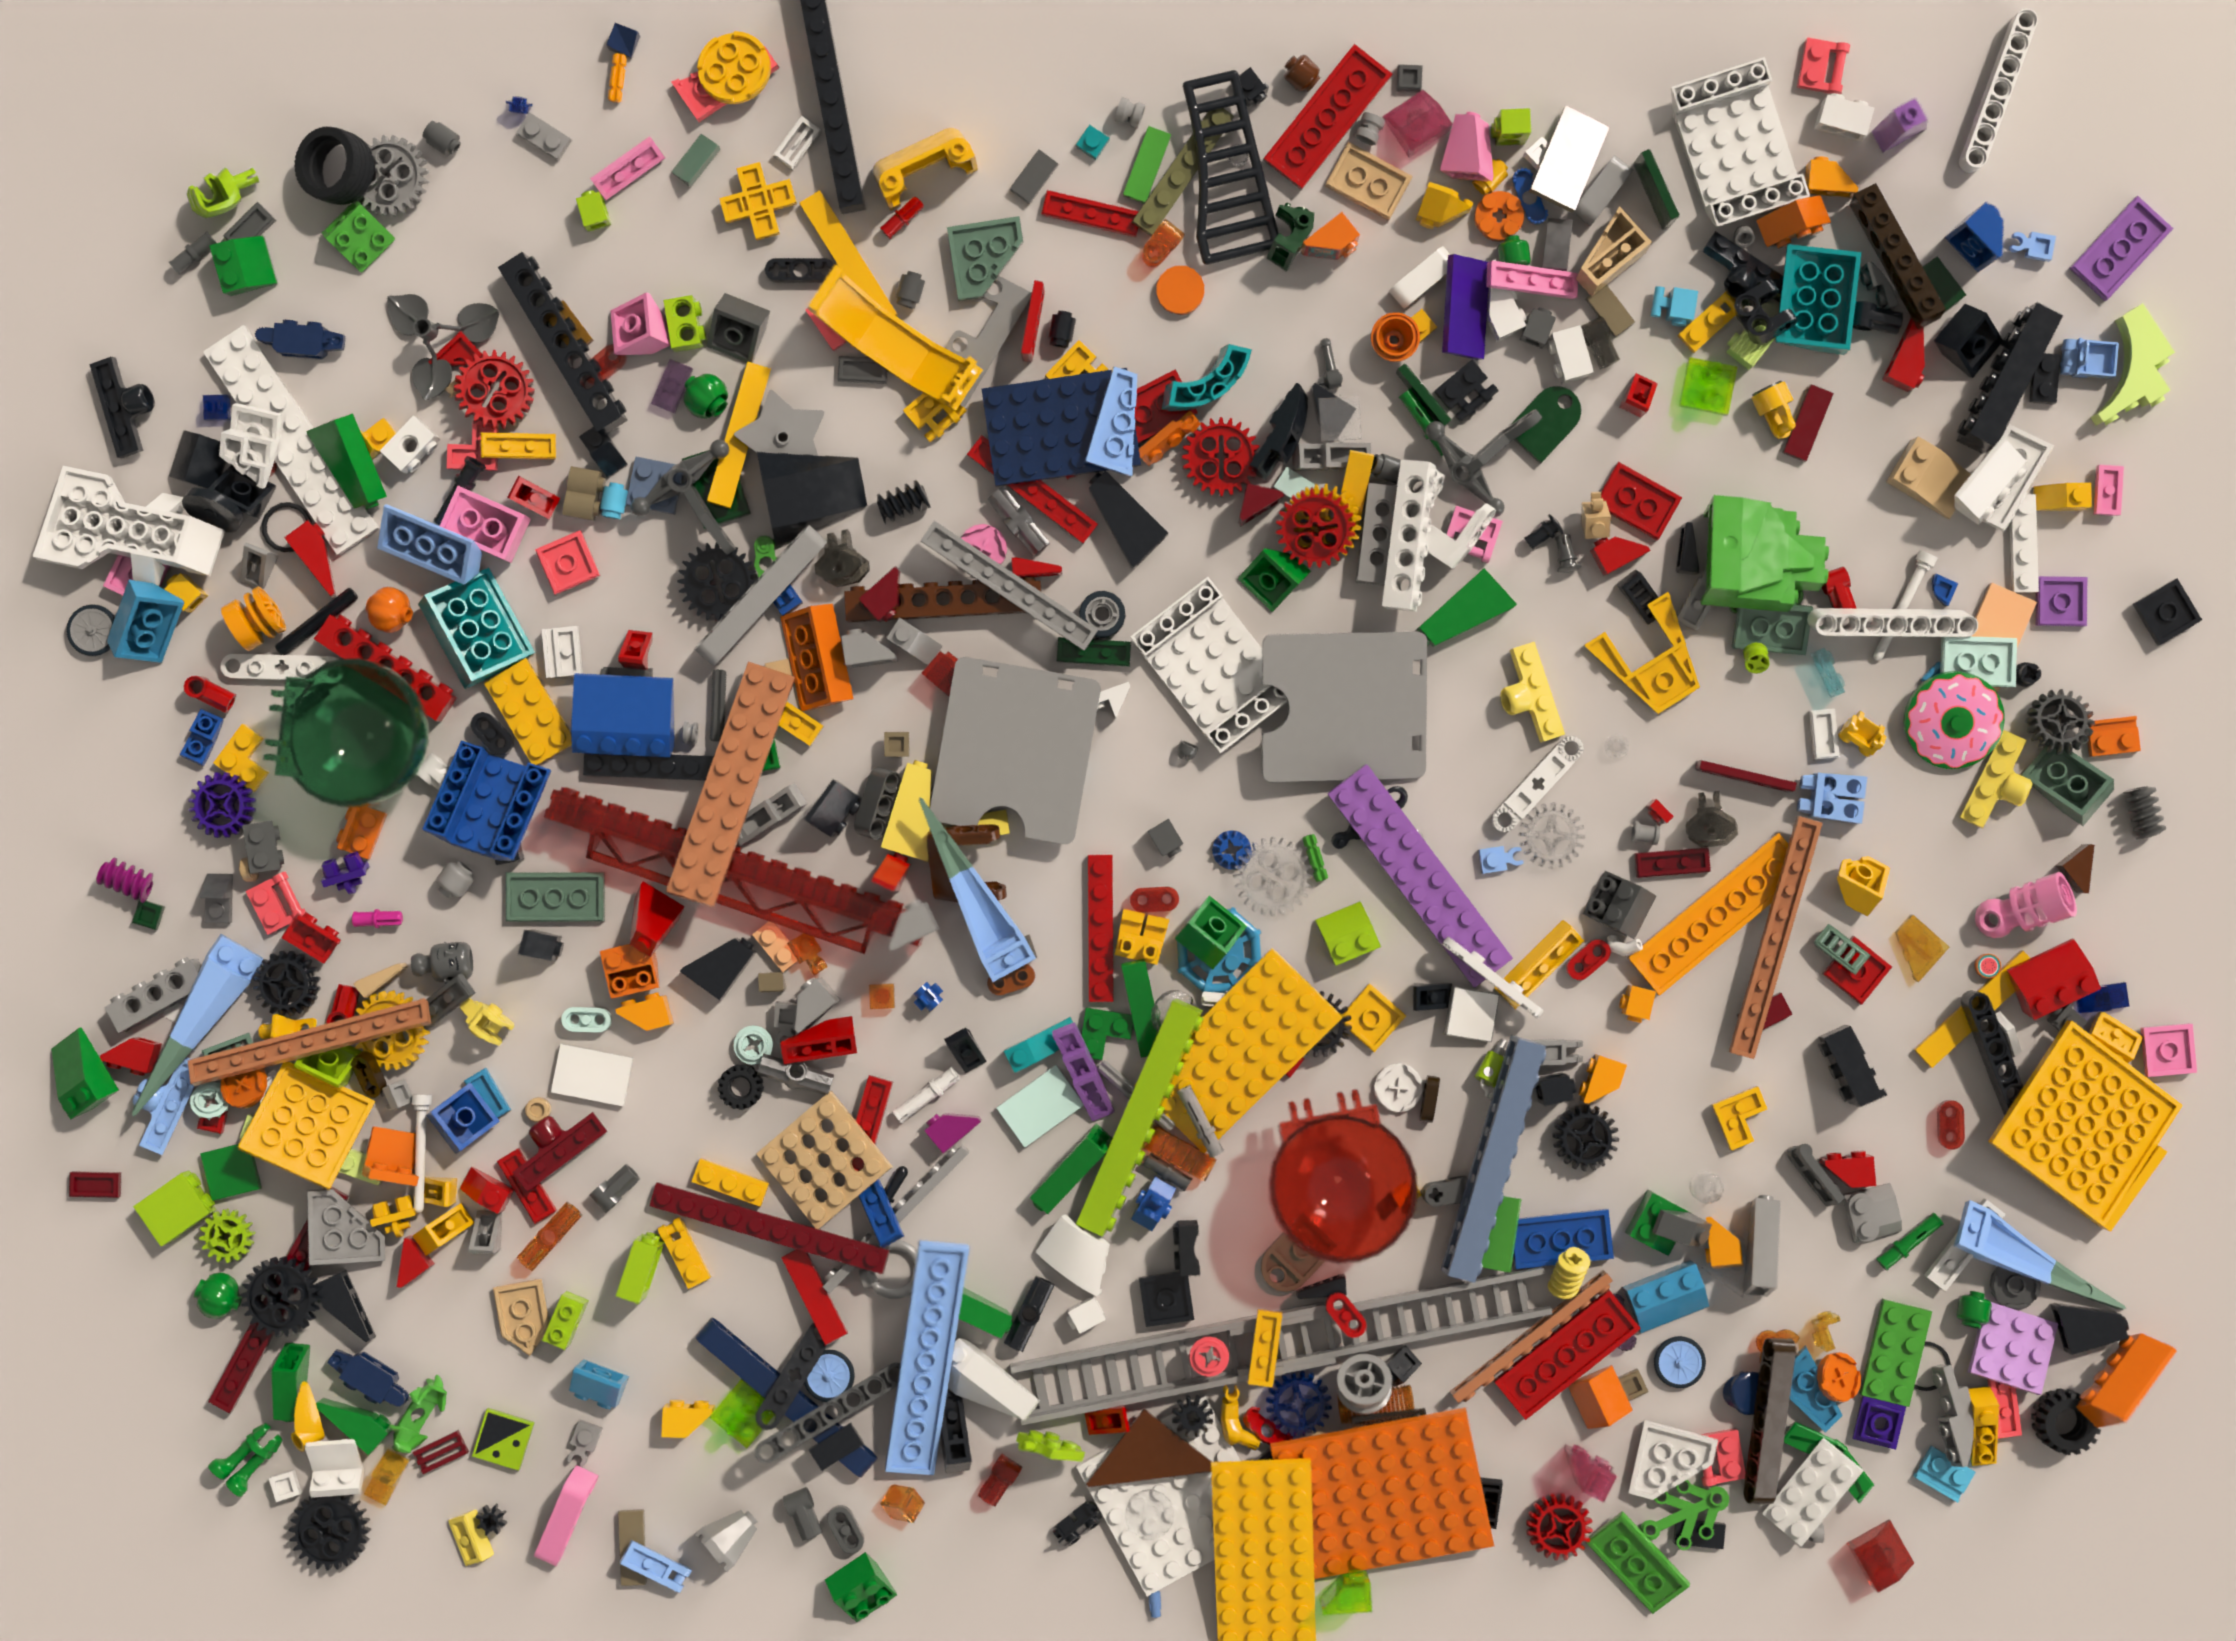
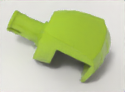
(224, 190)

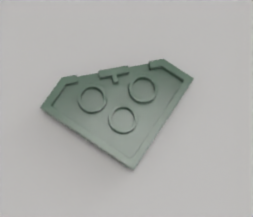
(982, 253)

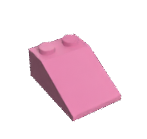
(488, 523)

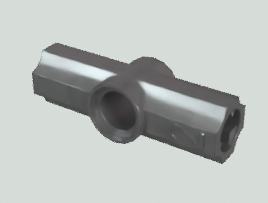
(1018, 521)
(810, 1079)

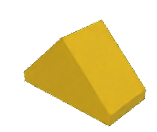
(440, 1191)

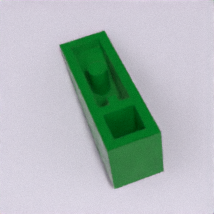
(356, 1423)

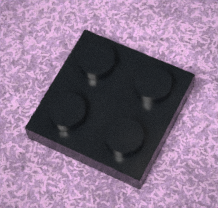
(2167, 611)
(1166, 1299)

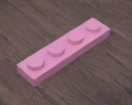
(1532, 280)

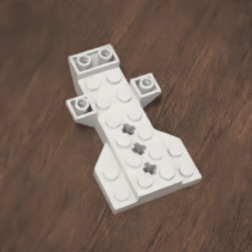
(147, 534)

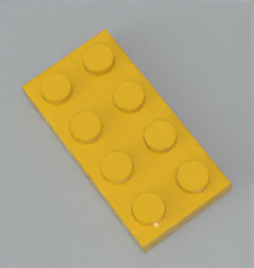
(530, 712)

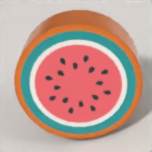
(1987, 965)

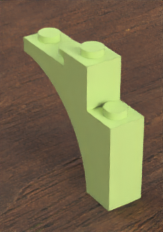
(2144, 353)

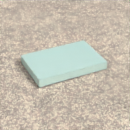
(1985, 657)
(1040, 1106)

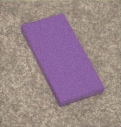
(2121, 248)

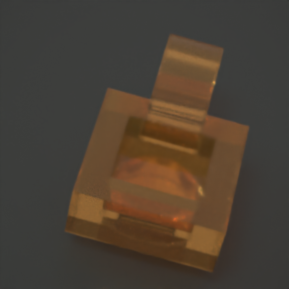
(806, 949)

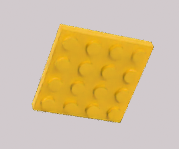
(306, 1125)

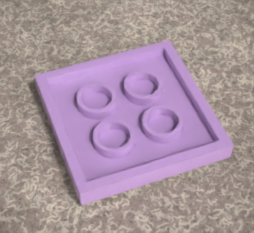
(2014, 1349)

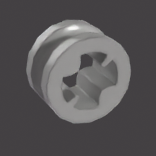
(690, 732)

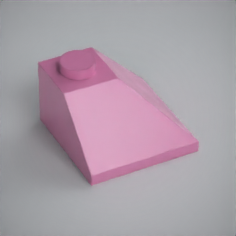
(639, 327)

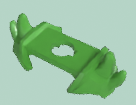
(406, 1433)

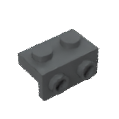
(261, 847)

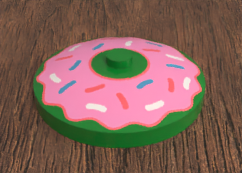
(1954, 720)

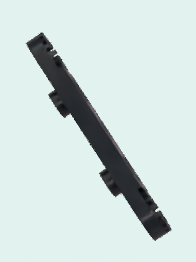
(785, 1390)

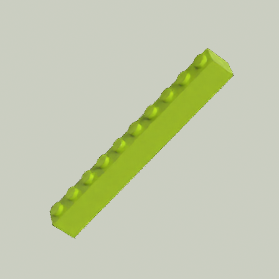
(1139, 1117)

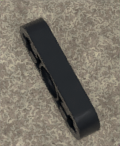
(782, 276)

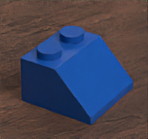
(462, 1118)

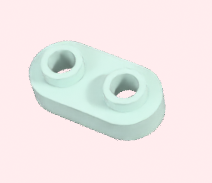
(587, 1019)

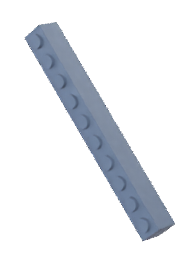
(1493, 1158)

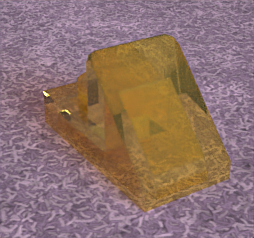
(386, 1477)

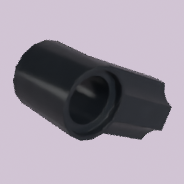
(1869, 317)

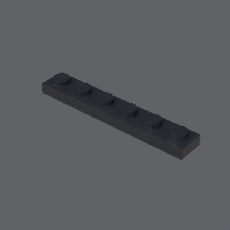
(674, 767)

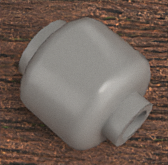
(455, 879)

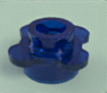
(519, 105)

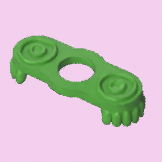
(763, 548)

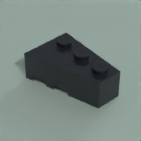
(1850, 1066)

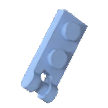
(654, 1566)

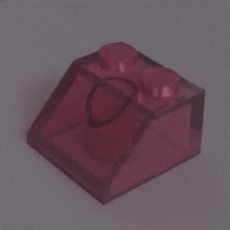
(1418, 122)

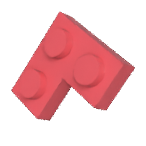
(458, 452)

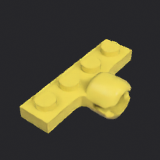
(1532, 693)
(1998, 781)

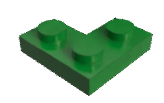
(1101, 1024)

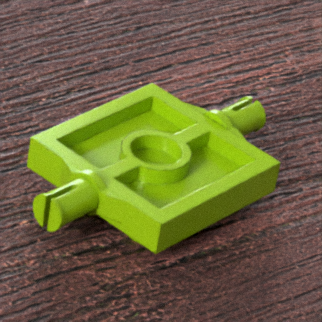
(1049, 1446)

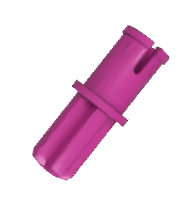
(377, 918)

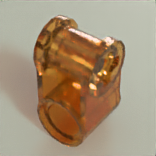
(1164, 241)

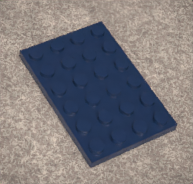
(1045, 427)

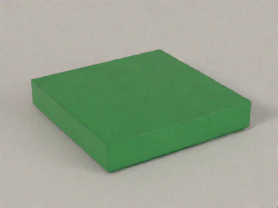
(230, 1172)

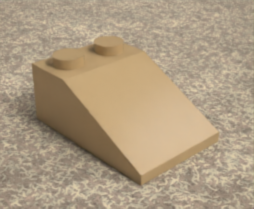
(1929, 476)

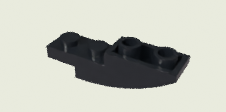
(1288, 428)

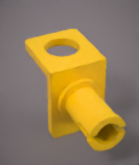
(283, 1025)

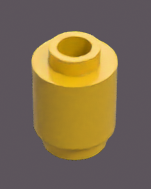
(1499, 174)

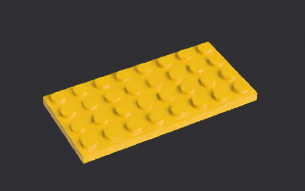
(1249, 1044)
(1263, 1550)

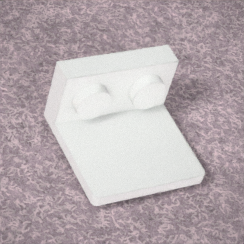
(335, 1468)

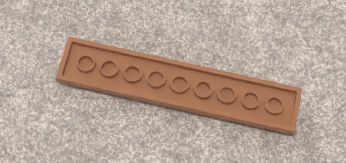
(730, 785)

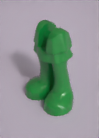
(239, 1481)

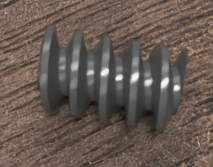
(2145, 811)

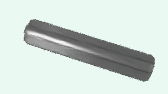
(718, 704)

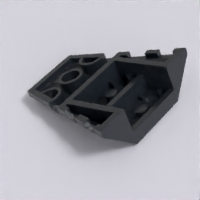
(809, 491)

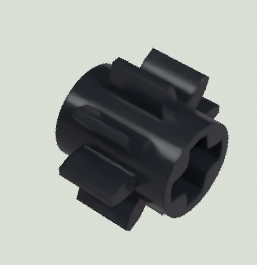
(497, 1517)

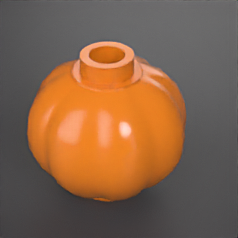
(389, 609)

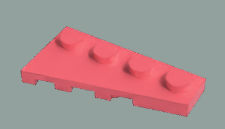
(697, 99)

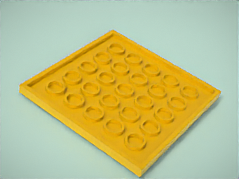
(2085, 1123)

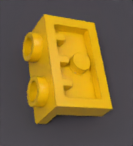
(2115, 1036)

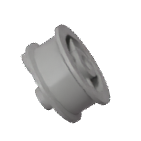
(1364, 1384)

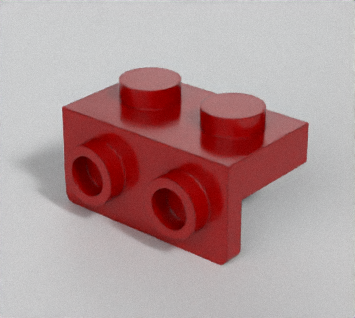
(311, 938)

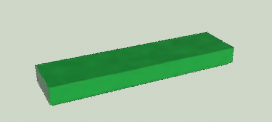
(1140, 1003)

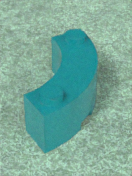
(1224, 374)

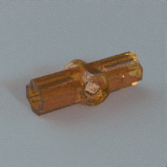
(539, 1247)

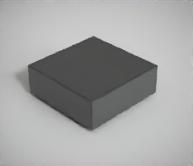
(1409, 78)

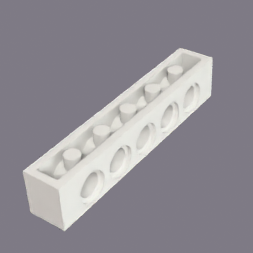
(1409, 474)

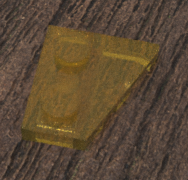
(1920, 946)

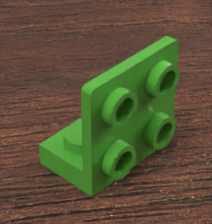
(358, 236)

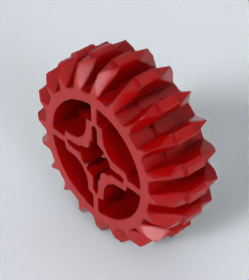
(1567, 1522)

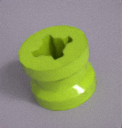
(1760, 662)

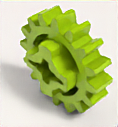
(223, 1226)

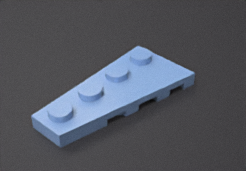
(1115, 425)

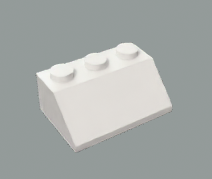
(1990, 482)

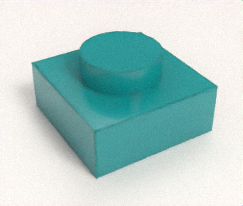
(1092, 142)

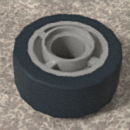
(1105, 600)

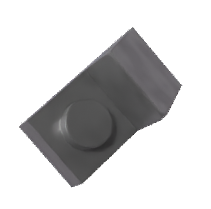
(218, 898)

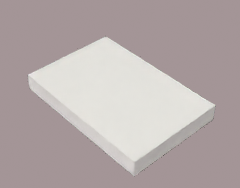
(592, 1074)

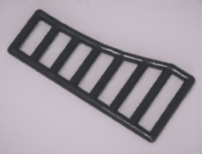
(1204, 182)

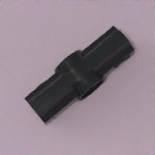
(1022, 1327)

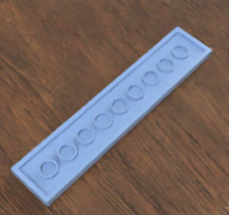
(926, 1357)

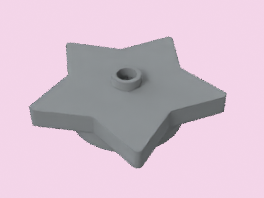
(778, 418)

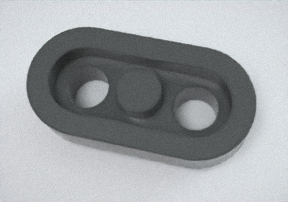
(846, 1528)

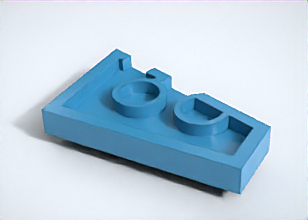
(1807, 1394)

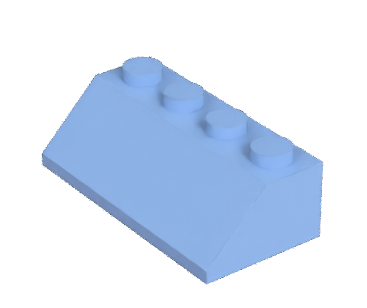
(428, 545)

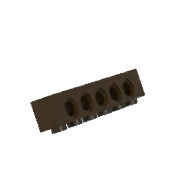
(1897, 256)

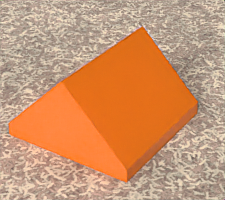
(1600, 1398)

